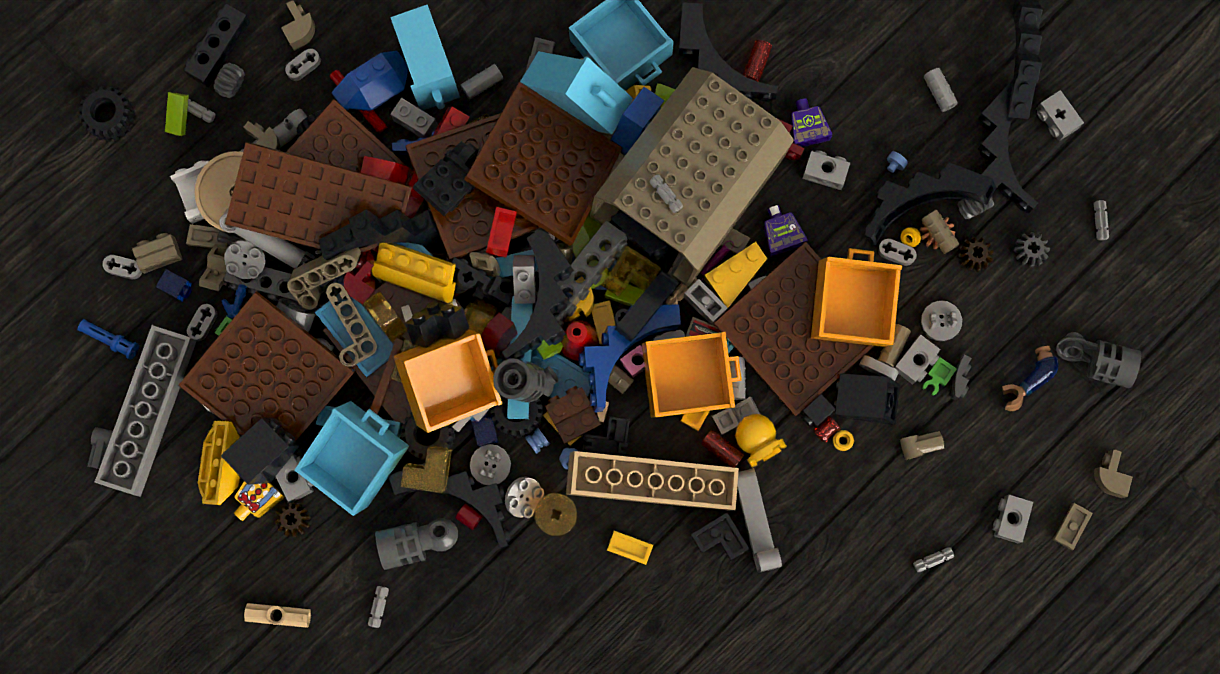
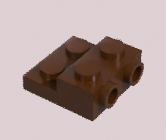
(572, 414)

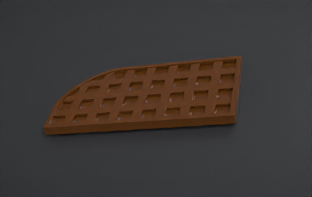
(305, 197)

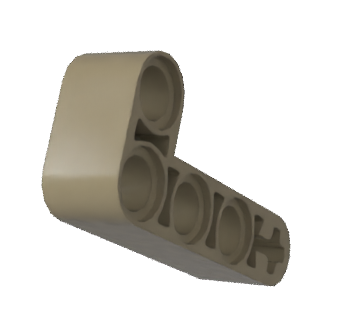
(305, 282)
(348, 322)

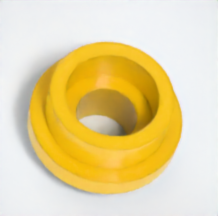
(914, 233)
(850, 440)

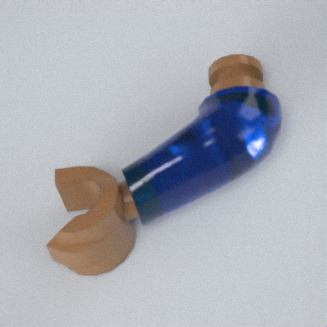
(1045, 370)

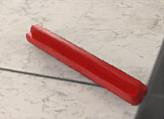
(371, 116)

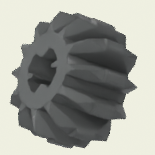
(229, 80)
(972, 208)
(1036, 244)

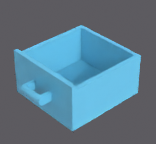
(622, 41)
(425, 58)
(578, 89)
(352, 457)

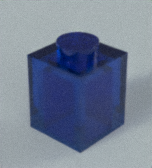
(174, 285)
(485, 431)

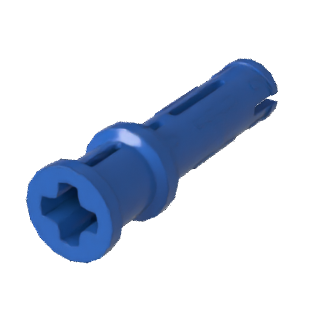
(116, 342)

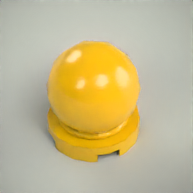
(758, 438)

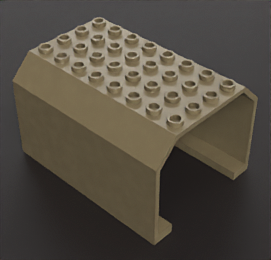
(714, 157)

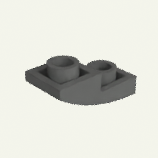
(959, 383)

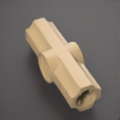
(290, 616)

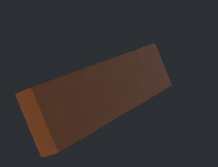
(387, 374)

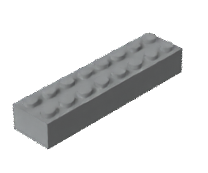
(145, 411)

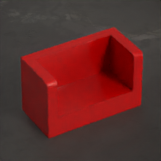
(501, 232)

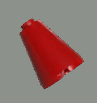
(575, 344)

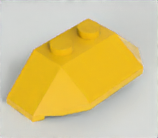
(216, 477)

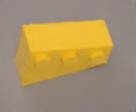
(733, 275)

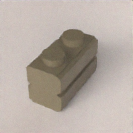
(157, 253)

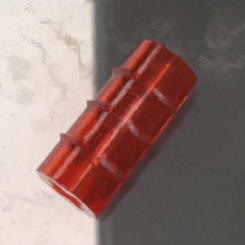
(757, 60)
(722, 449)

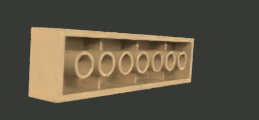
(652, 481)

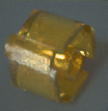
(559, 503)

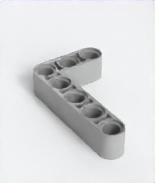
(763, 550)

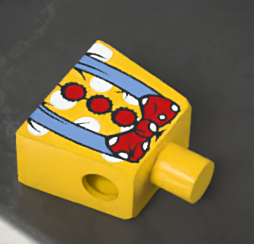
(257, 499)

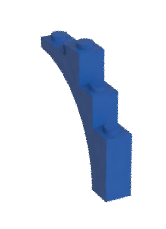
(601, 359)

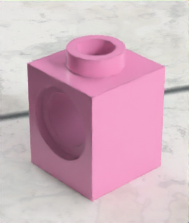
(627, 363)

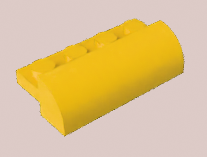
(415, 271)

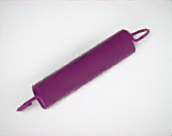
(715, 259)

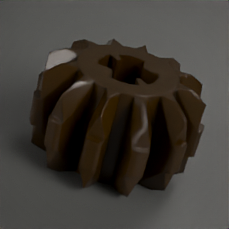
(970, 248)
(286, 523)

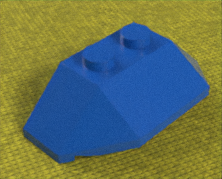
(373, 82)

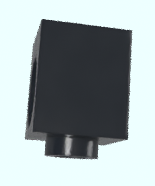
(817, 411)

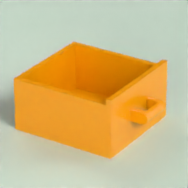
(856, 300)
(689, 374)
(448, 380)

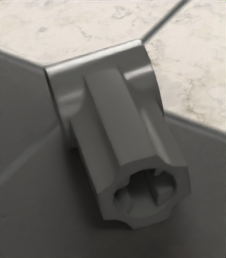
(100, 440)

